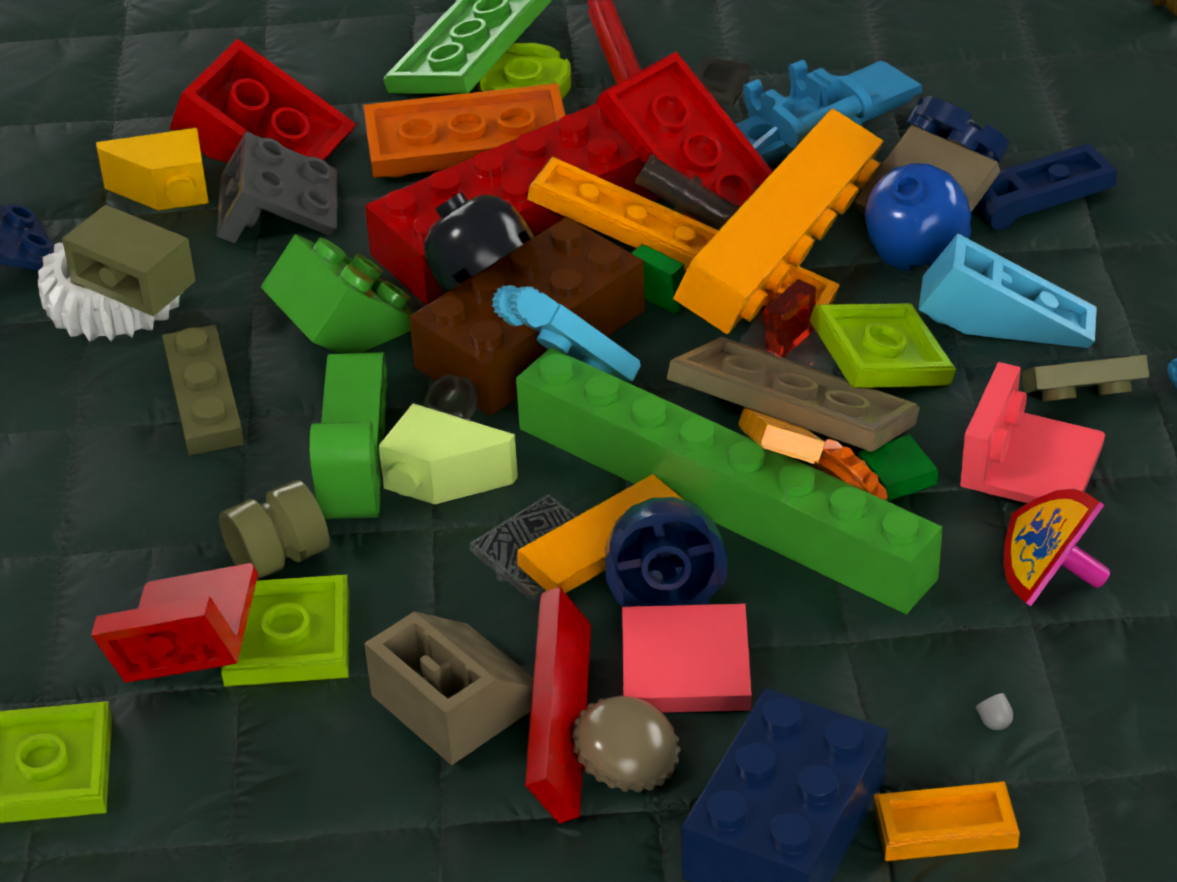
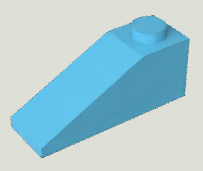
(1000, 299)

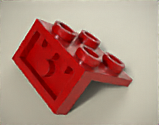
(180, 624)

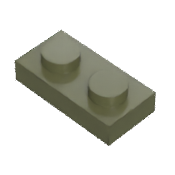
(1109, 375)

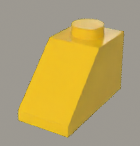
(155, 169)

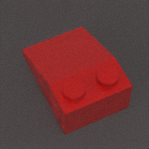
(255, 96)

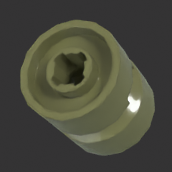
(281, 528)

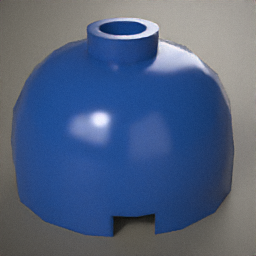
(916, 215)

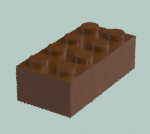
(567, 264)

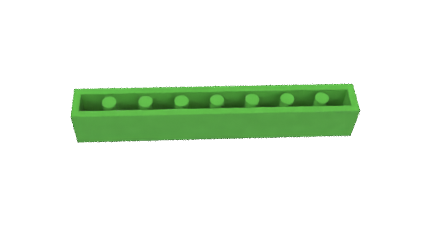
(732, 479)

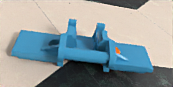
(783, 122)

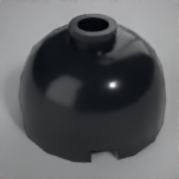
(472, 237)

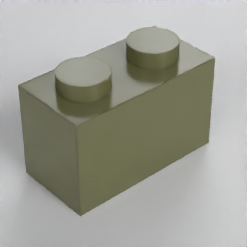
(129, 260)

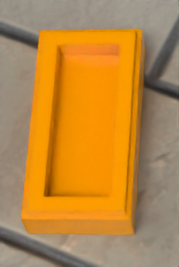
(945, 821)

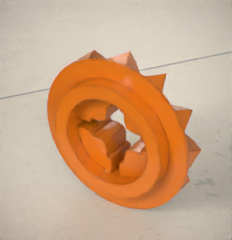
(845, 466)

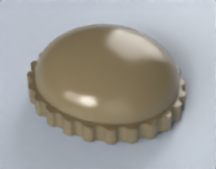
(626, 743)

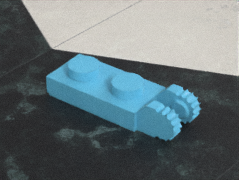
(563, 330)

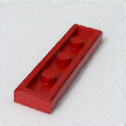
(557, 700)

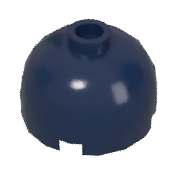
(665, 555)

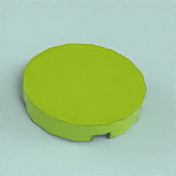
(528, 66)

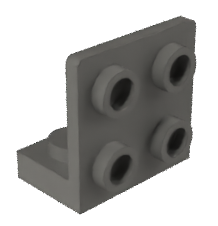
(276, 180)

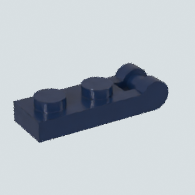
(1045, 184)

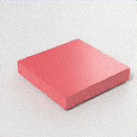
(687, 657)

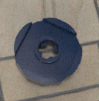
(955, 126)

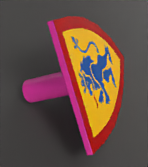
(1045, 537)

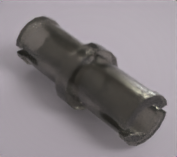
(685, 193)

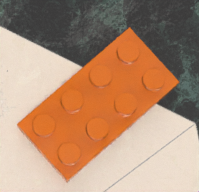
(453, 128)

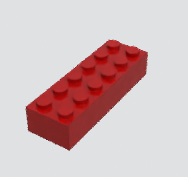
(402, 218)

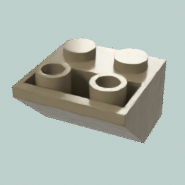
(446, 683)

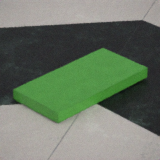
(462, 46)

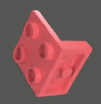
(1021, 452)

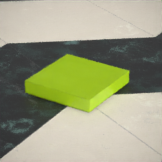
(882, 345)
(294, 632)
(54, 761)

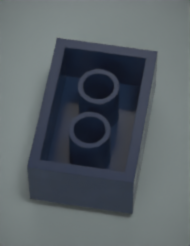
(785, 796)

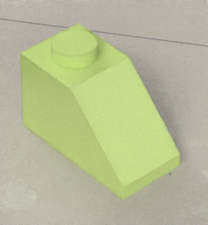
(445, 457)

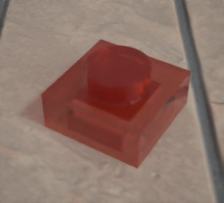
(789, 317)

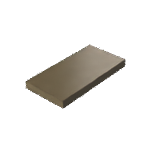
(794, 393)

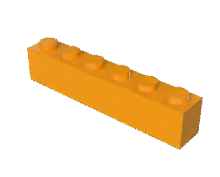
(779, 221)

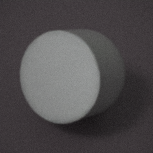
(995, 712)

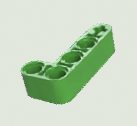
(349, 436)

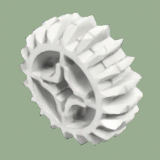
(85, 310)

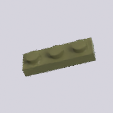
(202, 390)

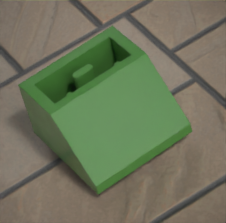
(337, 298)

